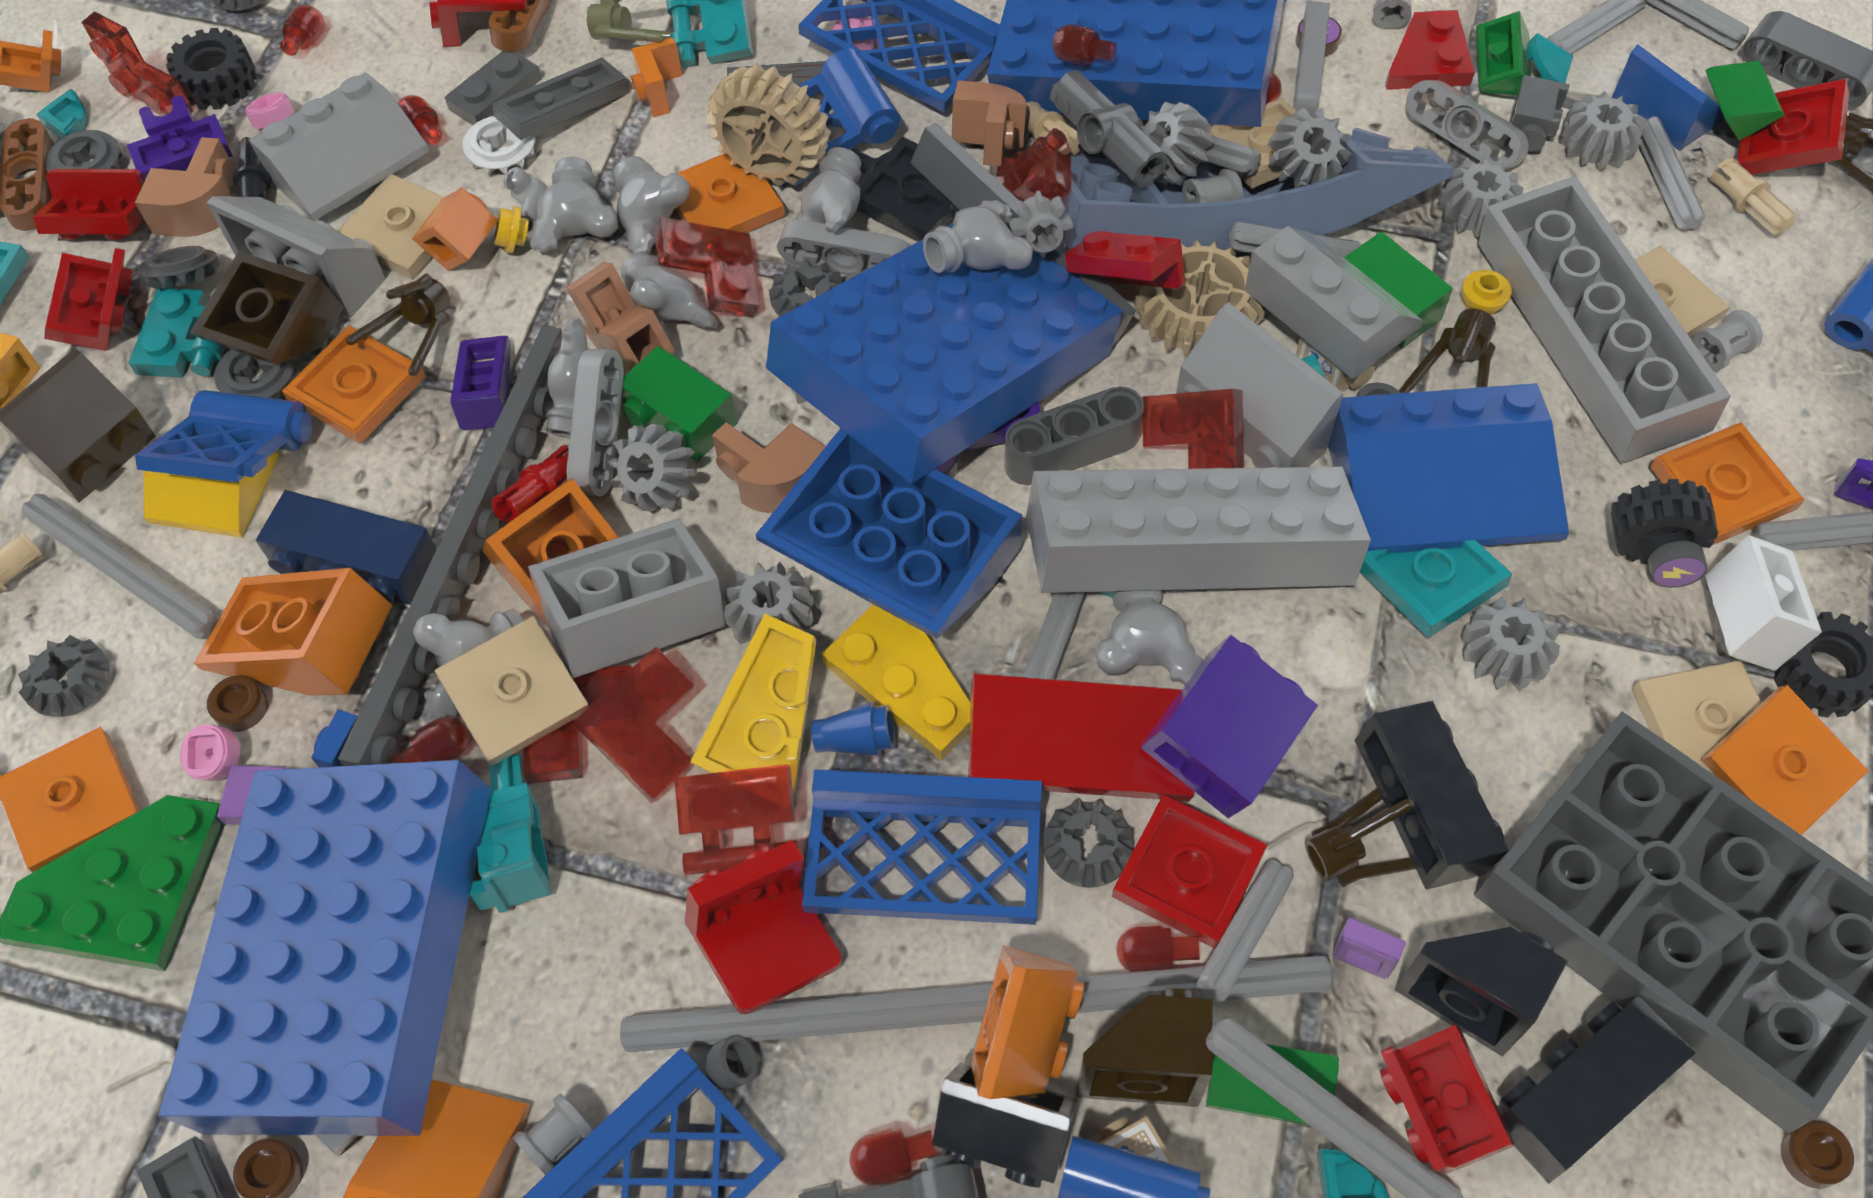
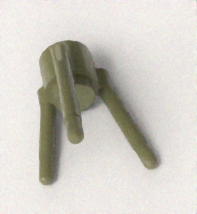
(612, 21)

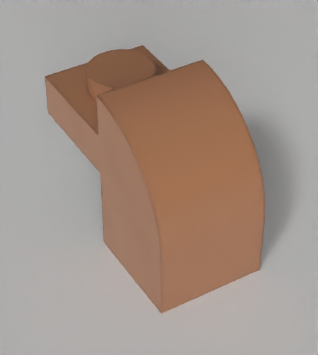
(989, 117)
(177, 200)
(614, 318)
(766, 473)

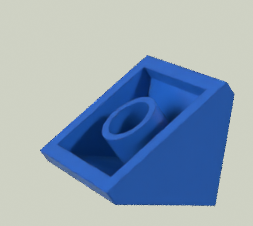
(1668, 96)

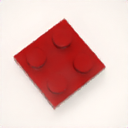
(1805, 135)
(1189, 871)

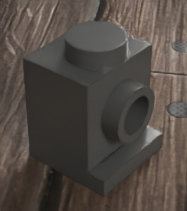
(1538, 110)

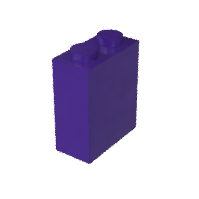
(1230, 726)

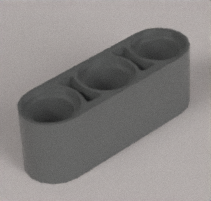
(1809, 55)
(1089, 418)

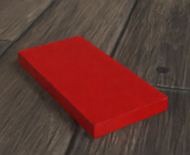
(1070, 736)

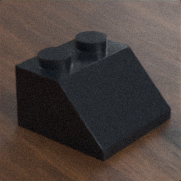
(1485, 983)
(1011, 1132)

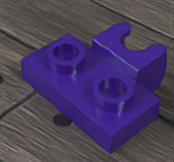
(173, 138)

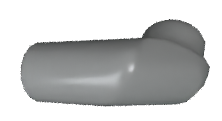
(525, 191)

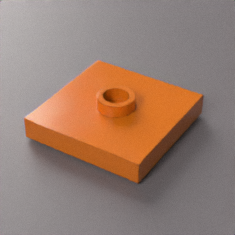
(727, 197)
(354, 385)
(1737, 474)
(1786, 761)
(66, 797)

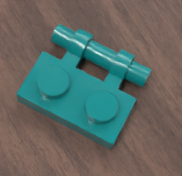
(723, 33)
(166, 339)

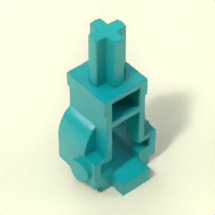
(512, 844)

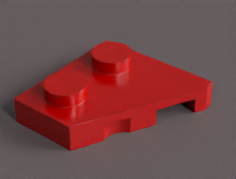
(1432, 51)

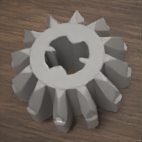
(1602, 130)
(1182, 138)
(1308, 148)
(1472, 190)
(636, 470)
(775, 589)
(1510, 643)

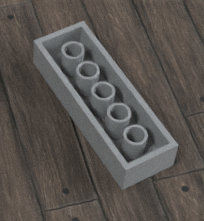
(1602, 320)
(1195, 529)

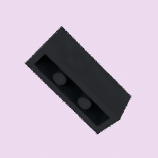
(1450, 825)
(1592, 1086)

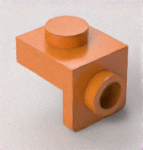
(29, 65)
(654, 65)

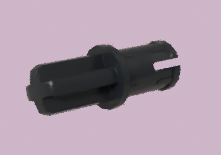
(251, 176)

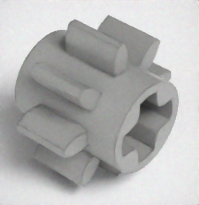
(1041, 222)

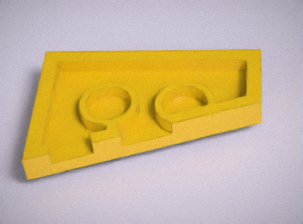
(902, 669)
(764, 704)

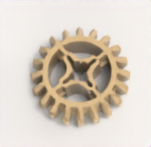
(768, 124)
(1175, 314)

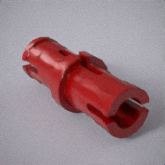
(532, 486)

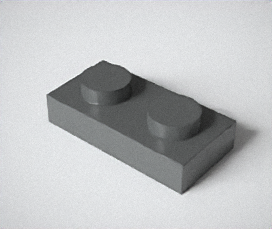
(496, 80)

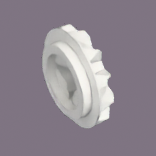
(491, 133)

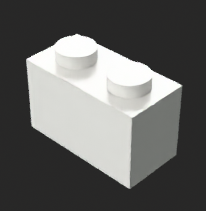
(1762, 603)

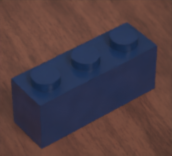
(324, 535)

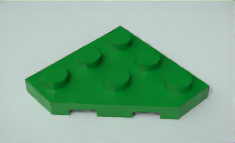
(121, 890)

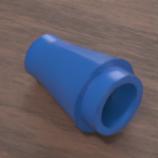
(855, 731)

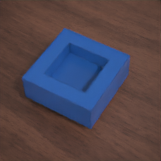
(332, 739)

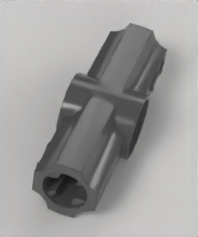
(1108, 128)

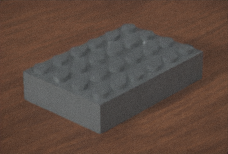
(1707, 913)

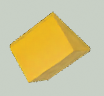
(204, 502)

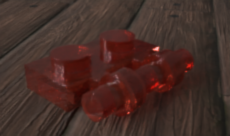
(1041, 170)
(732, 802)

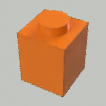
(455, 228)

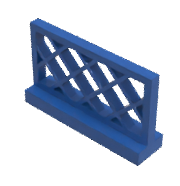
(946, 21)
(920, 800)
(635, 1122)

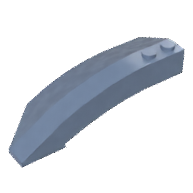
(1369, 183)

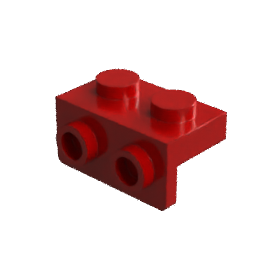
(91, 203)
(1129, 259)
(86, 299)
(1446, 1101)

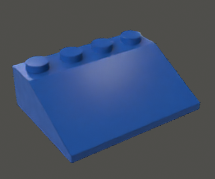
(1452, 467)
(900, 545)

